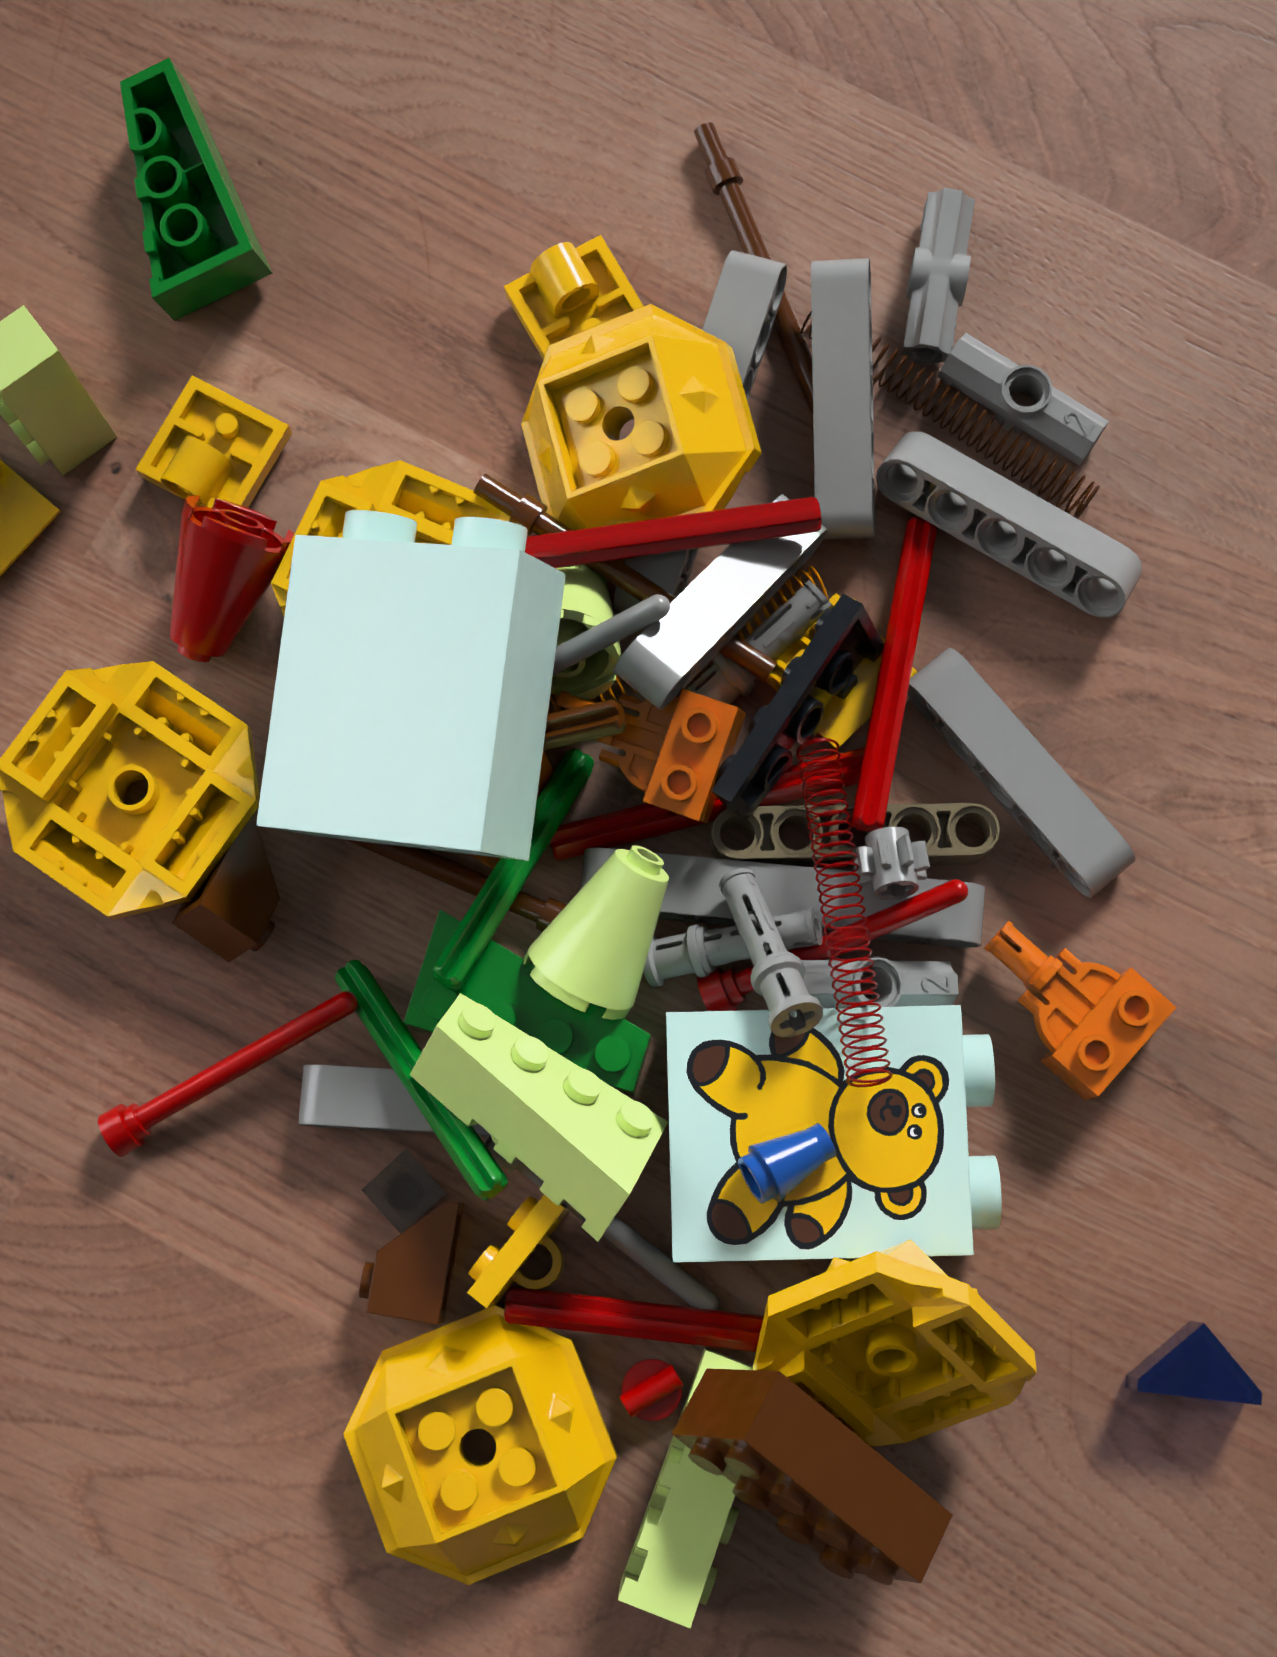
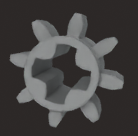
(892, 863)

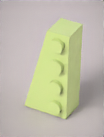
(45, 398)
(540, 1110)
(681, 1528)

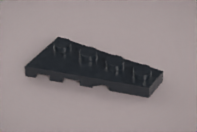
(796, 712)

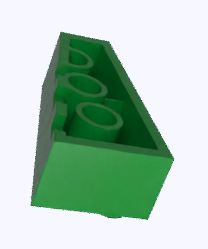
(190, 208)

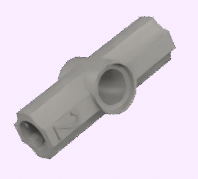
(938, 276)
(992, 378)
(898, 982)

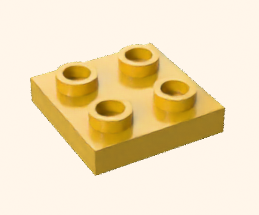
(570, 292)
(213, 447)
(501, 1267)

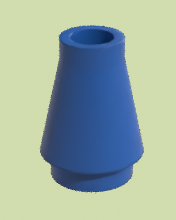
(783, 1163)

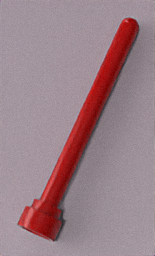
(727, 988)
(128, 1126)

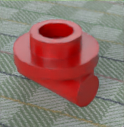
(651, 1390)

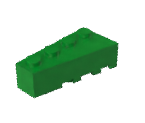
(503, 984)

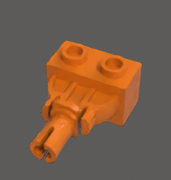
(672, 750)
(1089, 1013)

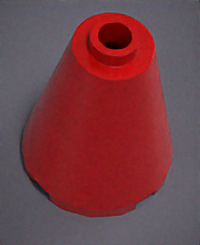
(221, 574)

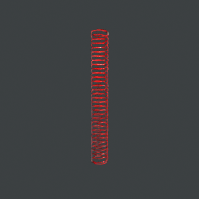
(832, 897)

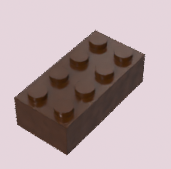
(811, 1475)

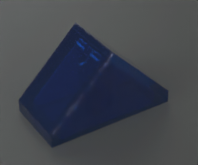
(1196, 1367)

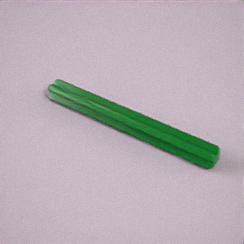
(511, 874)
(402, 1053)

